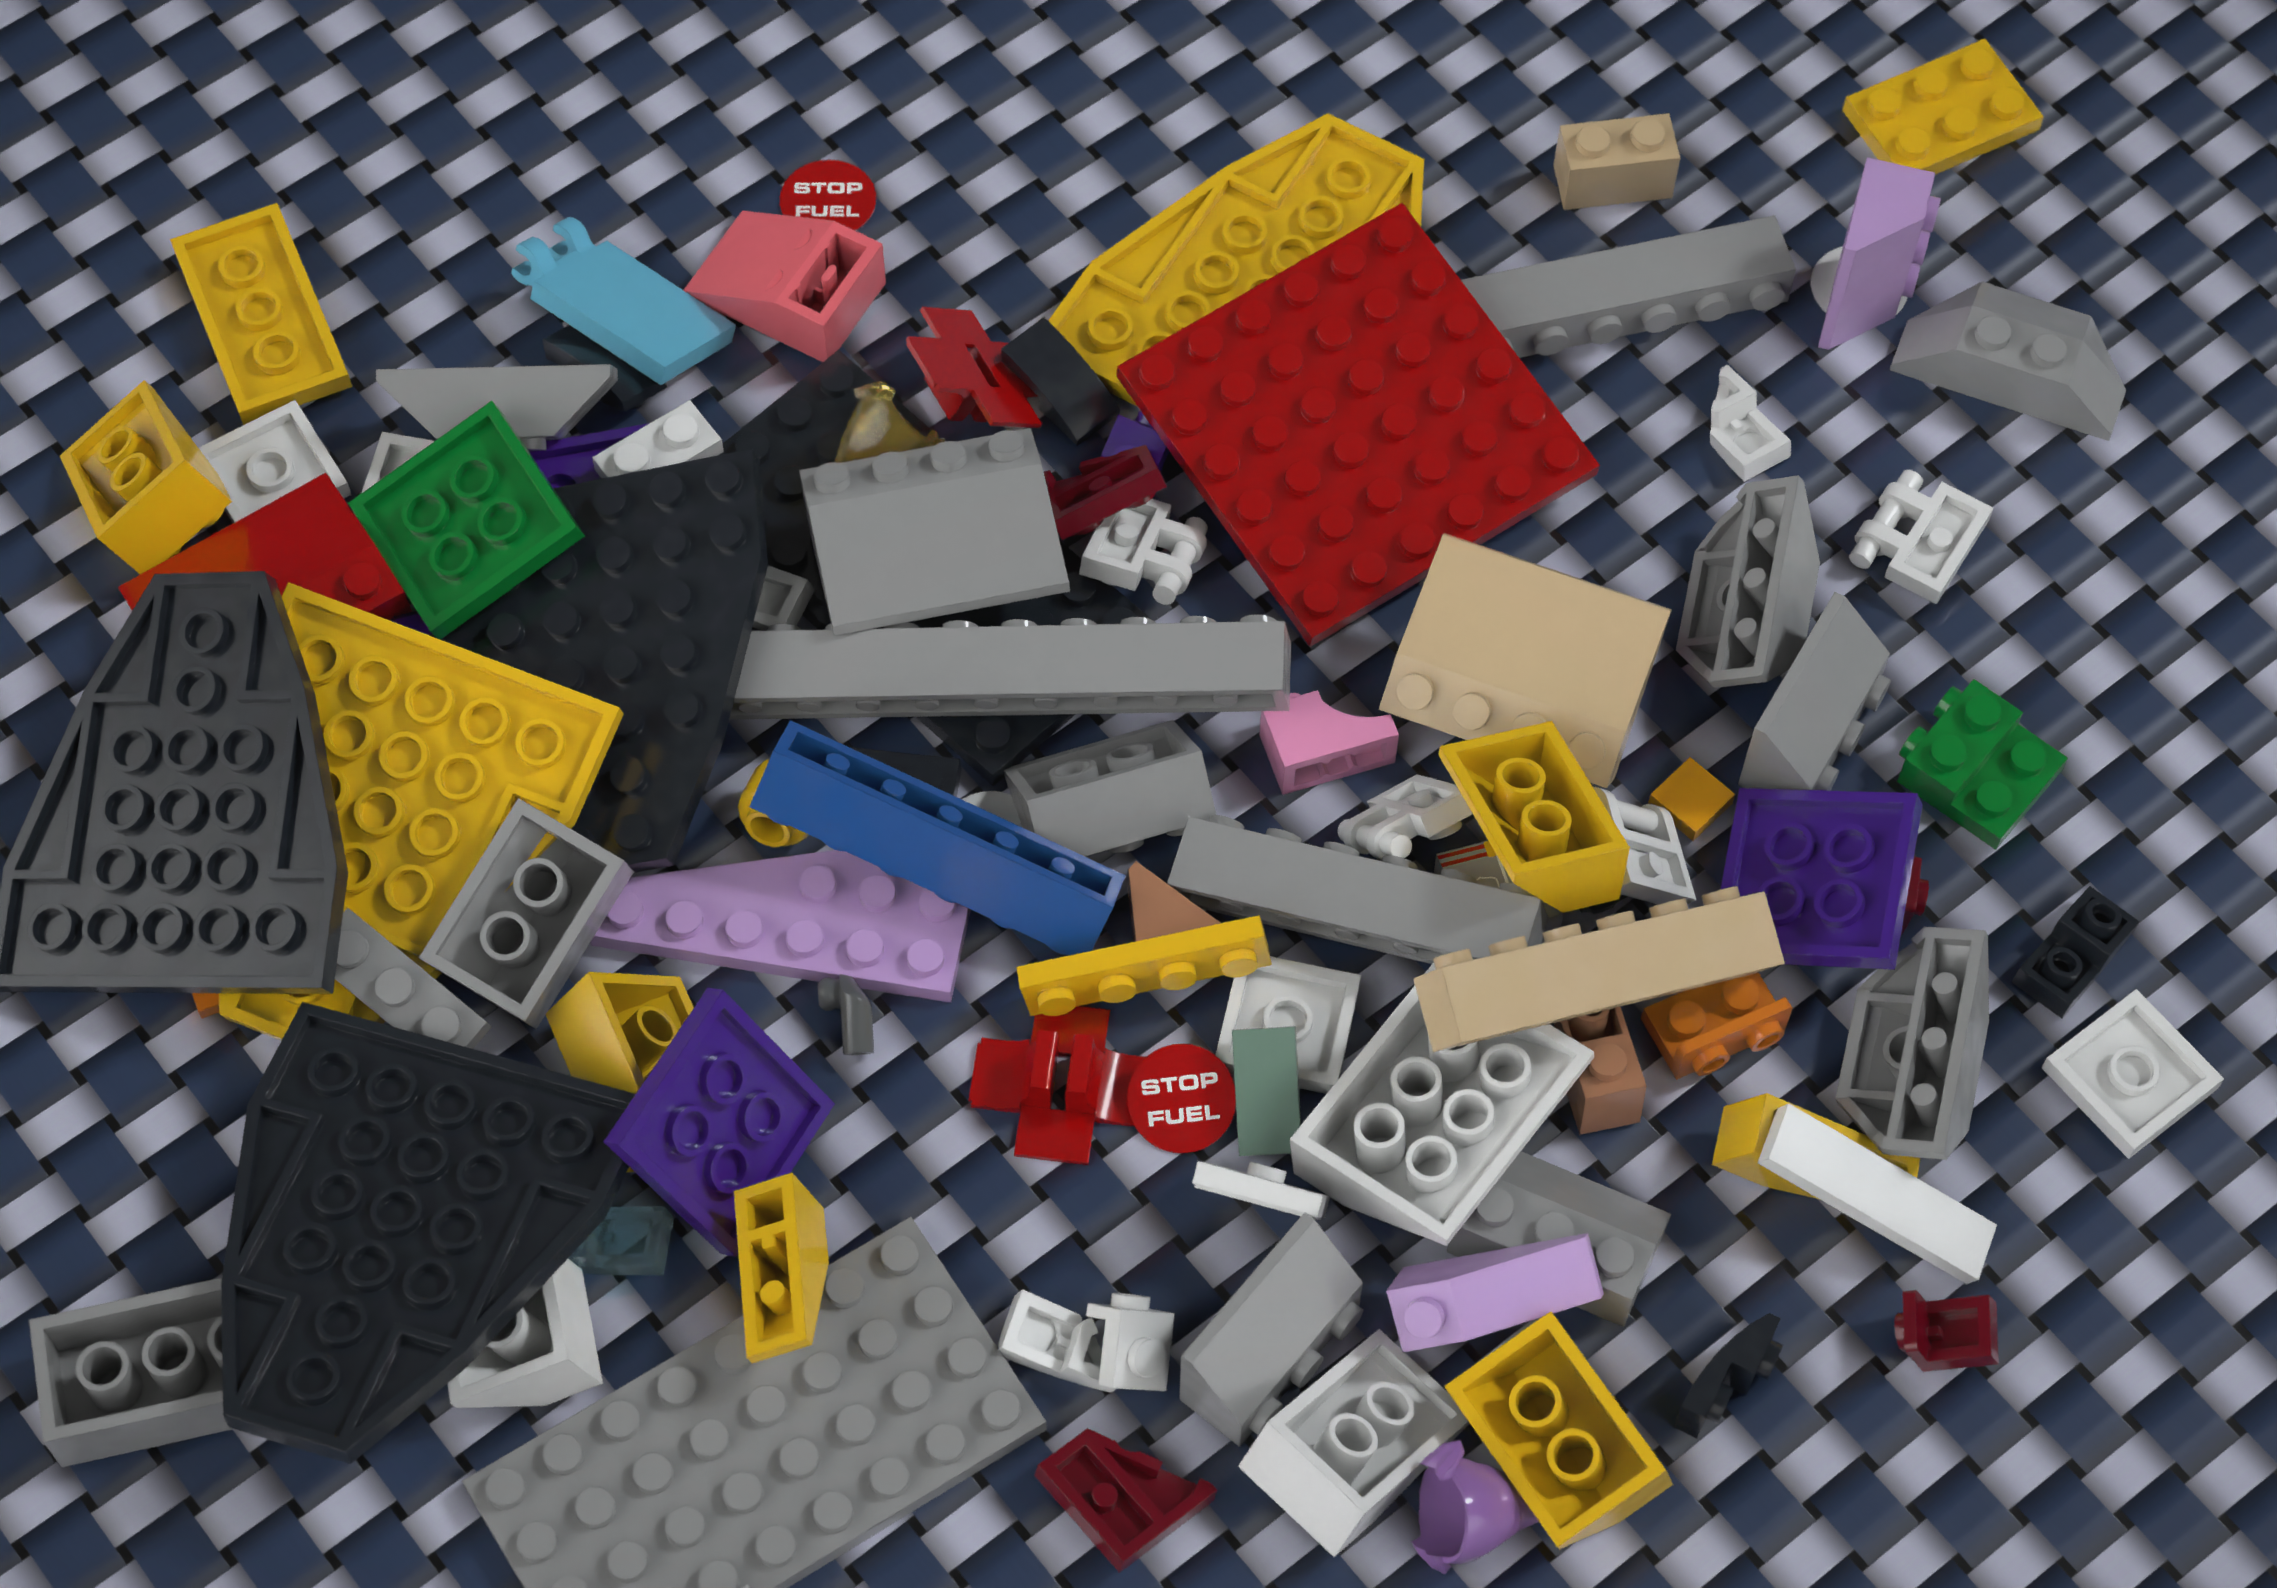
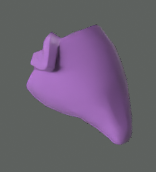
(1465, 1509)

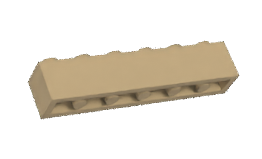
(1598, 969)

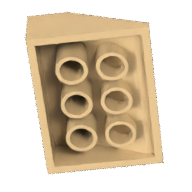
(1523, 647)

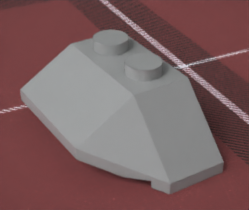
(2016, 357)
(535, 400)
(1752, 587)
(1919, 1045)

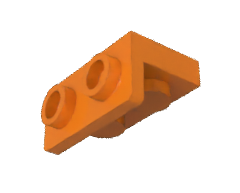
(1712, 1022)

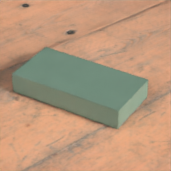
(1266, 1089)

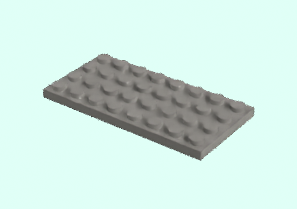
(771, 1464)

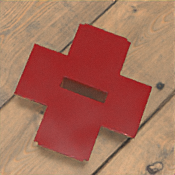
(970, 379)
(1022, 1081)

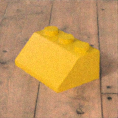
(1540, 815)
(618, 1026)
(1559, 1433)

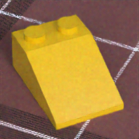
(144, 481)

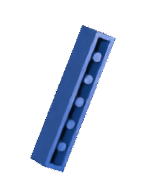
(936, 841)

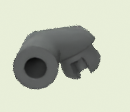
(855, 1012)

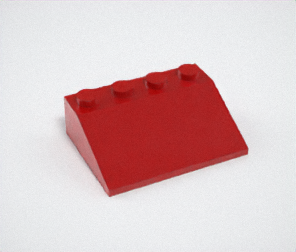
(297, 539)

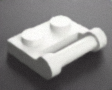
(1655, 857)

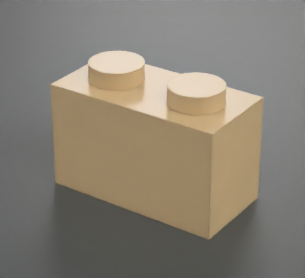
(1616, 161)

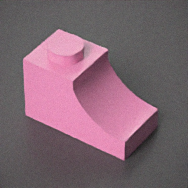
(1322, 744)

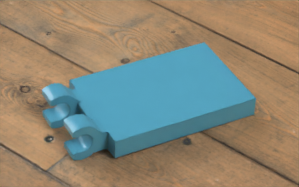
(621, 303)

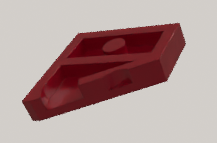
(1120, 1495)

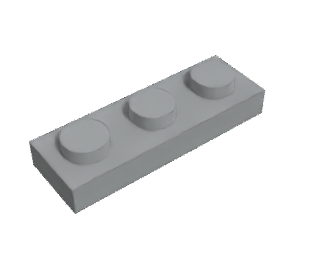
(400, 988)

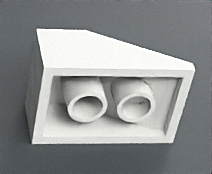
(1353, 1441)

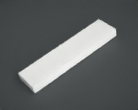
(1877, 1193)

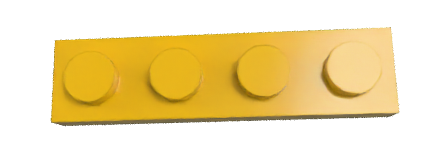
(1143, 966)

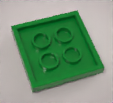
(466, 520)

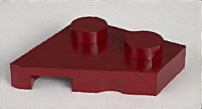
(1103, 489)

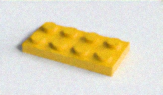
(260, 312)

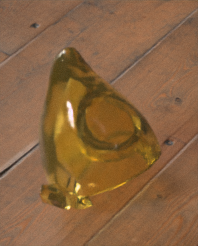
(879, 427)

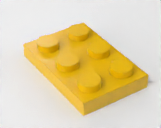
(1944, 111)

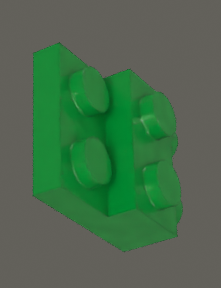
(1979, 763)

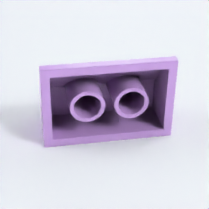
(1880, 249)

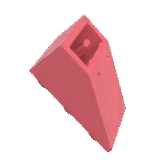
(792, 279)

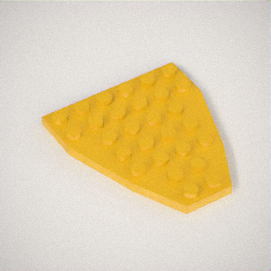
(1233, 237)
(424, 771)

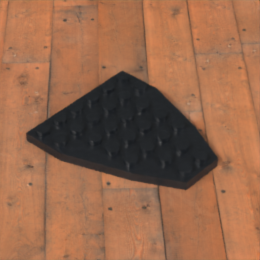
(650, 621)
(184, 812)
(395, 1221)

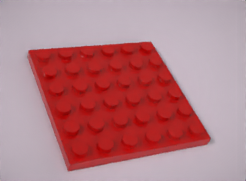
(1356, 422)

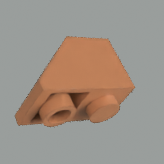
(1612, 1085)

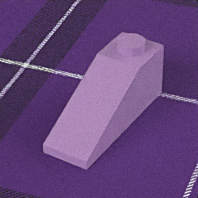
(1491, 1290)

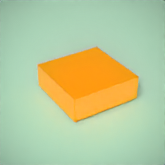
(1692, 798)

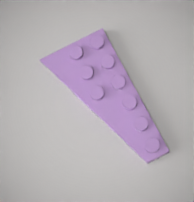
(798, 921)

